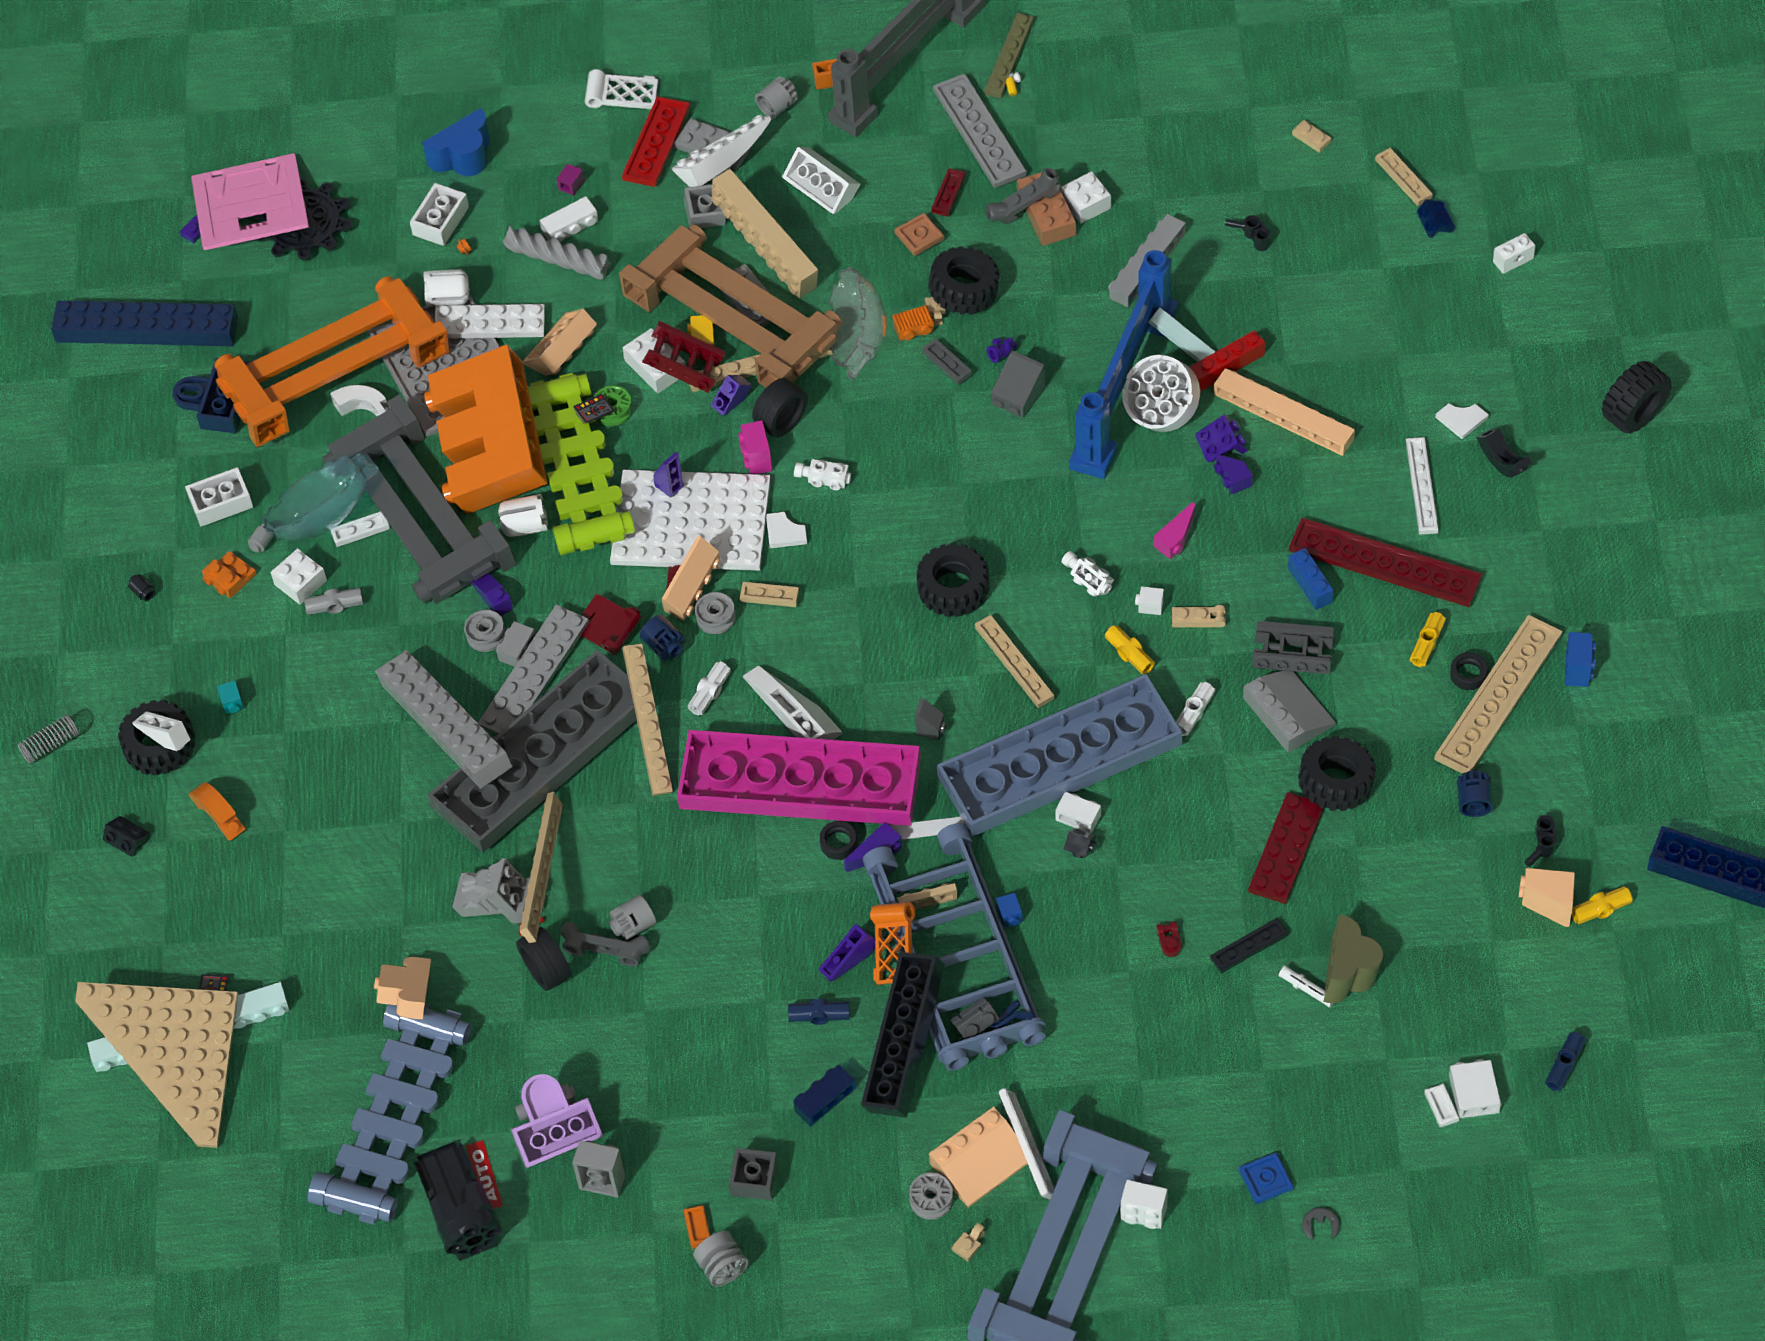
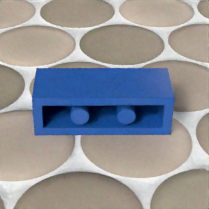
(1310, 579)

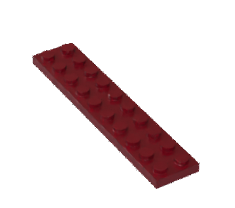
(1386, 562)

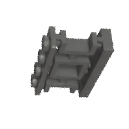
(1295, 636)

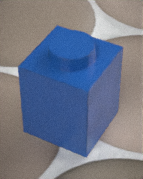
(1009, 910)

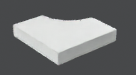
(1462, 420)
(784, 532)

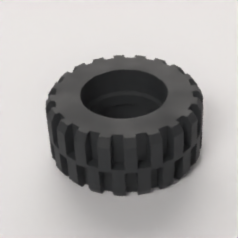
(967, 264)
(1636, 397)
(947, 560)
(154, 758)
(1334, 792)

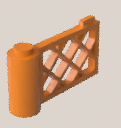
(891, 916)

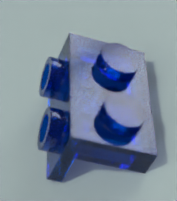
(1435, 217)

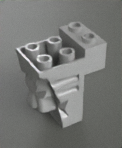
(492, 891)

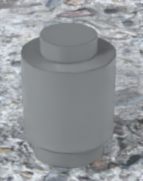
(259, 539)

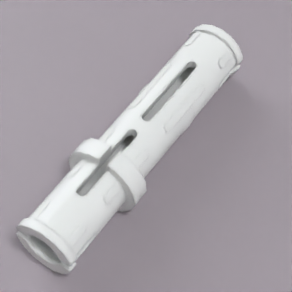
(1289, 975)

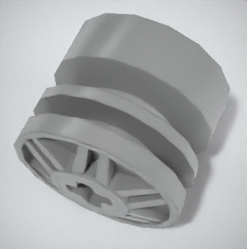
(720, 1258)

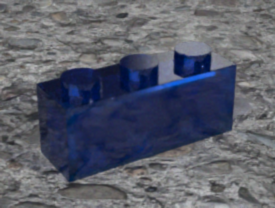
(824, 1095)

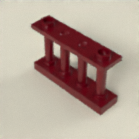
(695, 347)

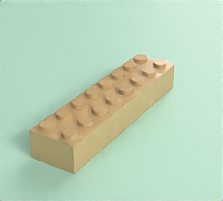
(764, 234)

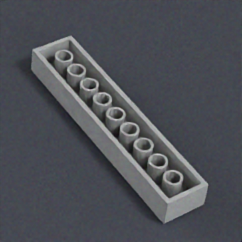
(443, 719)

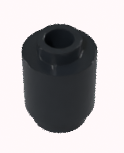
(141, 587)

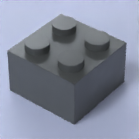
(753, 1174)

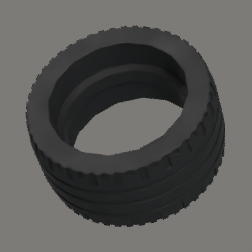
(780, 407)
(544, 960)

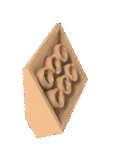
(979, 1157)

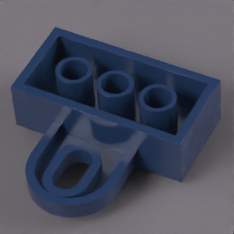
(213, 407)

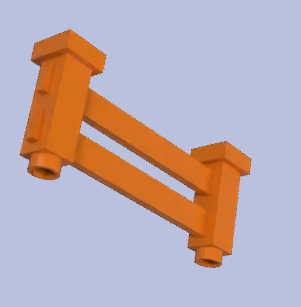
(264, 408)

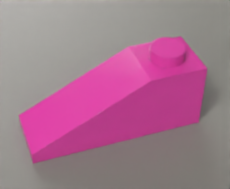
(1173, 536)

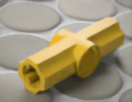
(1430, 631)
(1129, 649)
(1601, 905)

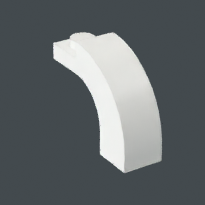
(359, 397)

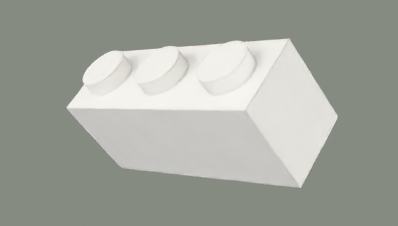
(569, 220)

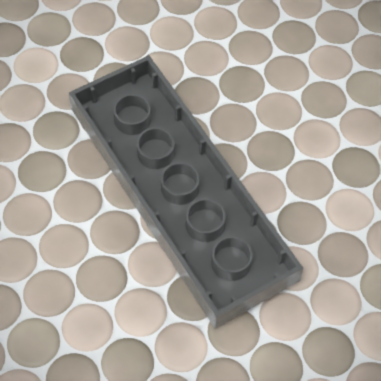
(544, 751)

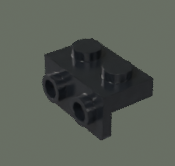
(125, 835)

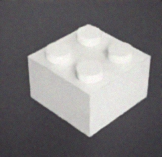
(1086, 197)
(298, 576)
(1143, 1204)

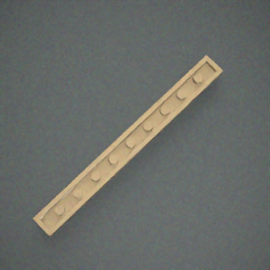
(541, 868)

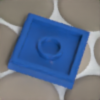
(1266, 1178)

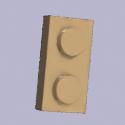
(1311, 136)

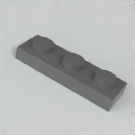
(946, 361)

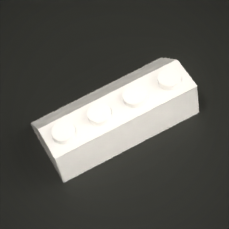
(820, 179)

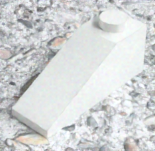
(164, 730)

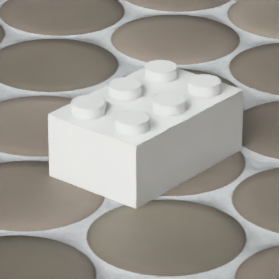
(439, 214)
(636, 351)
(219, 496)

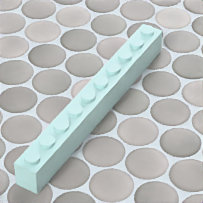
(251, 1008)

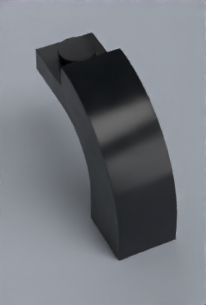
(1500, 454)

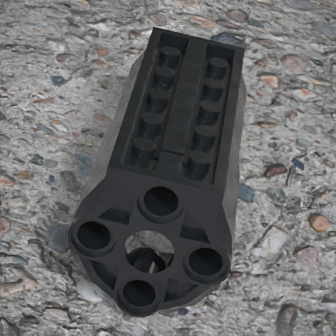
(458, 1202)

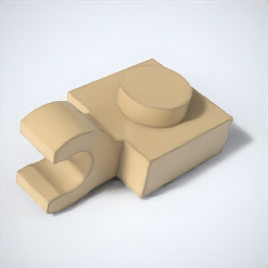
(935, 310)
(967, 1244)

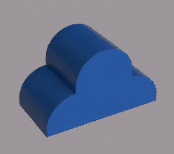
(460, 146)

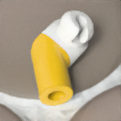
(1011, 83)

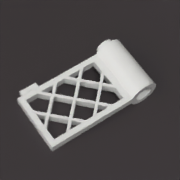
(599, 84)

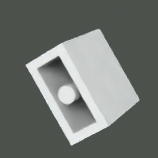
(1474, 1088)

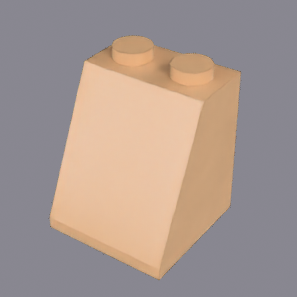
(1548, 893)

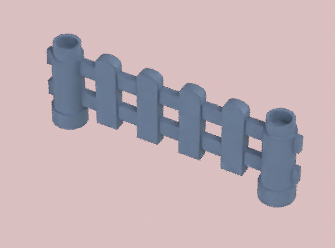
(374, 1203)

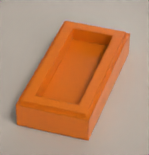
(696, 1225)

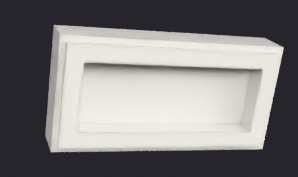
(1441, 1105)

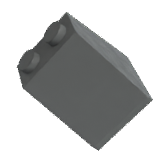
(1018, 384)

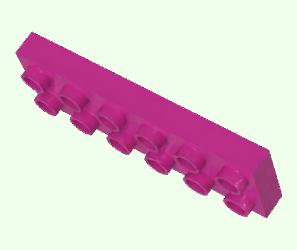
(799, 777)

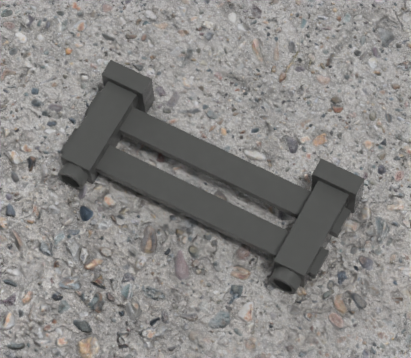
(850, 73)
(470, 556)

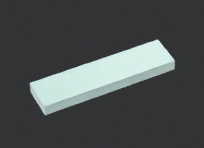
(1180, 335)

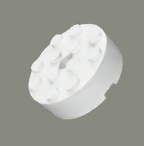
(1178, 396)

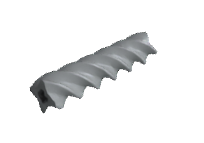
(554, 253)

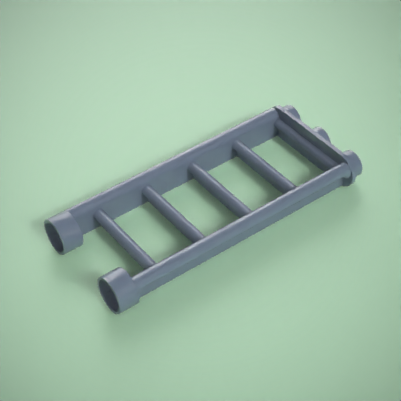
(957, 840)

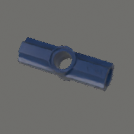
(818, 1011)
(1561, 1070)

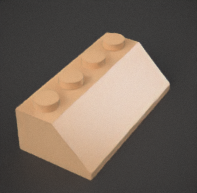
(560, 342)
(691, 578)

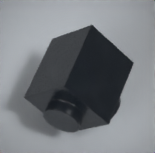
(1080, 843)

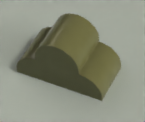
(1352, 961)

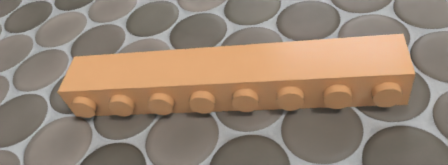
(1284, 412)

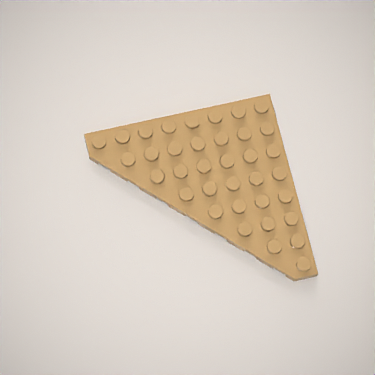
(174, 1044)

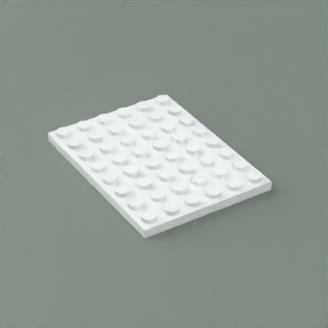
(716, 506)

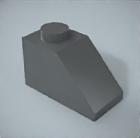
(929, 720)

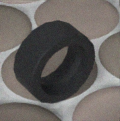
(1473, 659)
(838, 827)

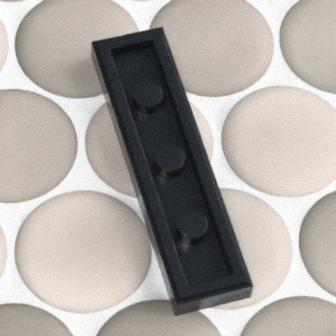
(1249, 945)

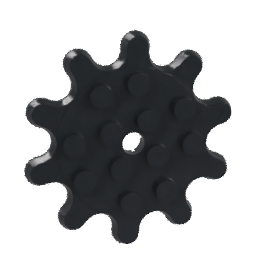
(322, 219)

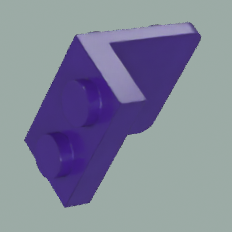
(1220, 438)

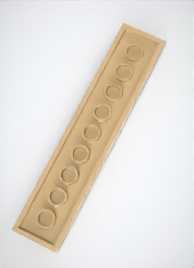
(1498, 695)

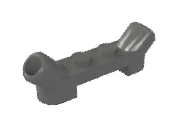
(1007, 210)
(628, 952)

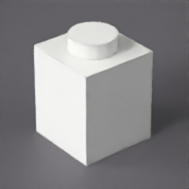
(1150, 600)

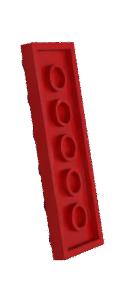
(656, 141)

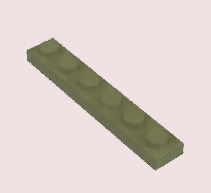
(1009, 55)

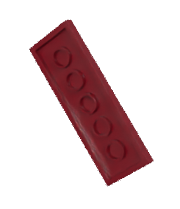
(1285, 848)

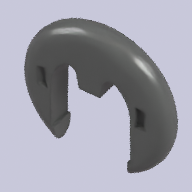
(1320, 1214)

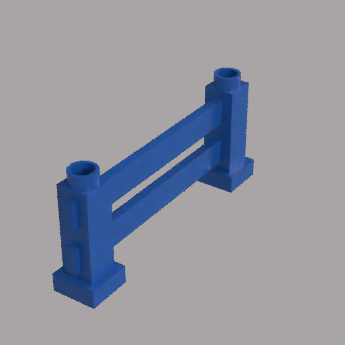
(1093, 445)

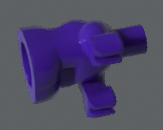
(1000, 350)

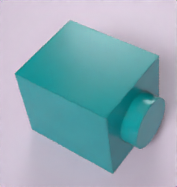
(230, 697)

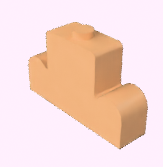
(404, 986)

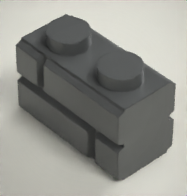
(974, 1019)

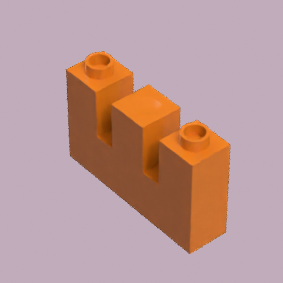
(486, 429)

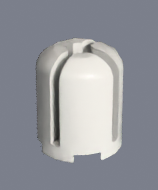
(446, 287)
(523, 516)

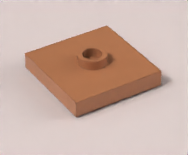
(919, 234)

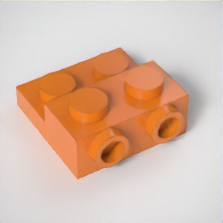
(228, 574)

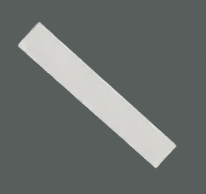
(1421, 485)
(1027, 1143)

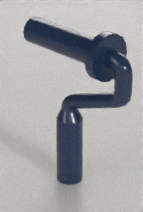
(1007, 1016)

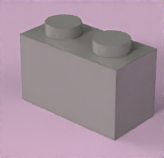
(515, 643)

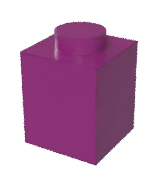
(570, 179)

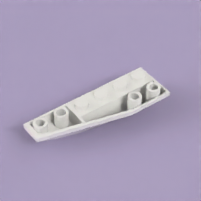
(721, 154)
(796, 711)

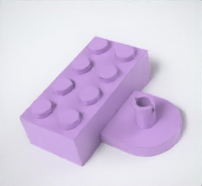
(553, 1123)

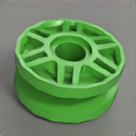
(620, 402)

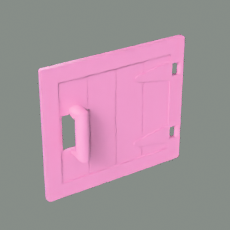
(249, 192)

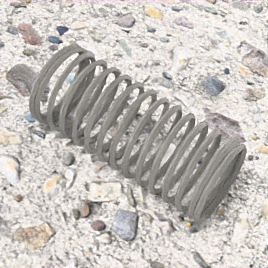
(26, 753)

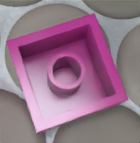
(755, 448)

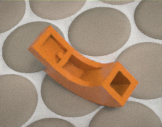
(218, 809)

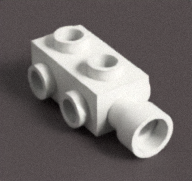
(824, 473)
(1090, 580)

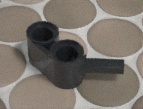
(1254, 230)
(1544, 836)

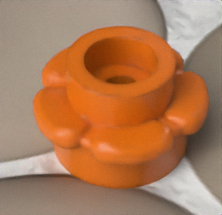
(463, 246)

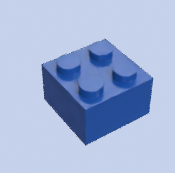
(1579, 659)

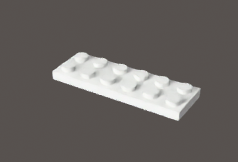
(492, 320)

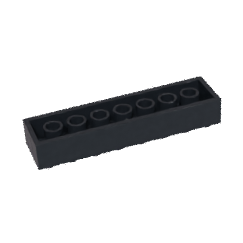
(903, 1034)

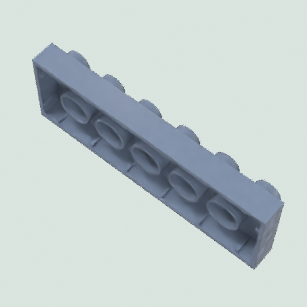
(1059, 755)

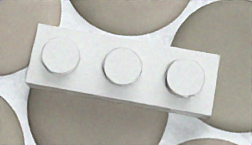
(359, 529)

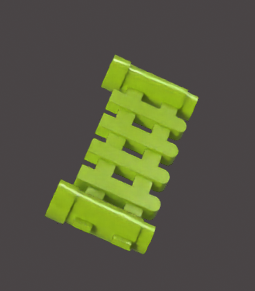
(581, 533)

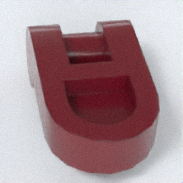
(1171, 944)

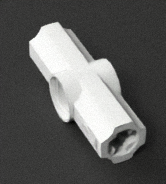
(709, 688)
(1199, 701)

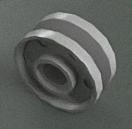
(715, 603)
(476, 632)
(931, 1207)

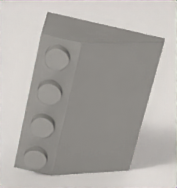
(1287, 708)

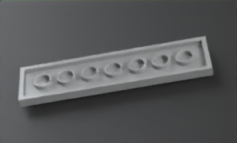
(979, 130)
(534, 669)

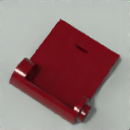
(609, 623)

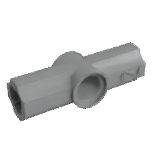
(333, 601)

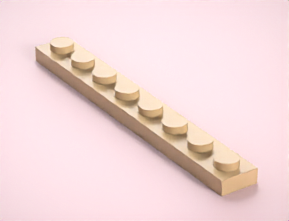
(743, 367)
(647, 719)

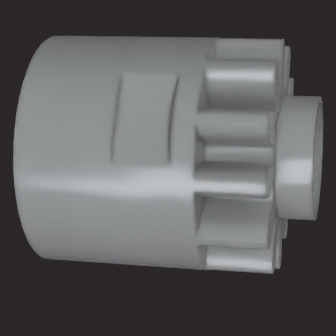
(776, 97)
(631, 918)

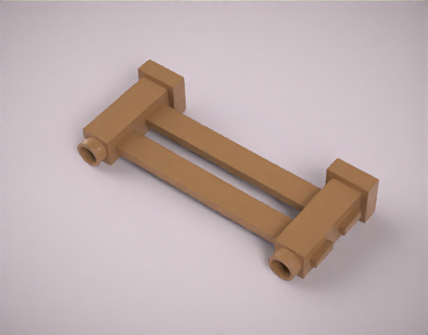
(778, 357)

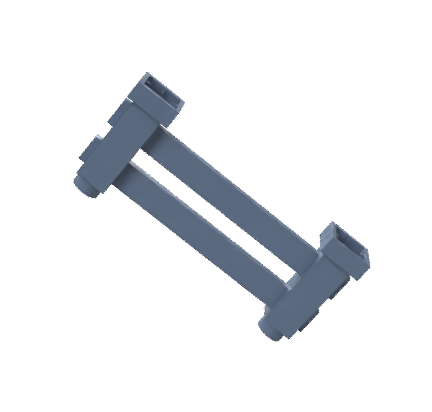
(1083, 1152)

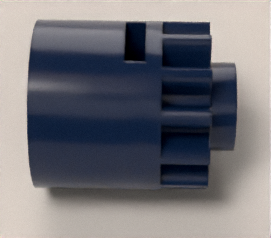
(662, 637)
(1474, 794)

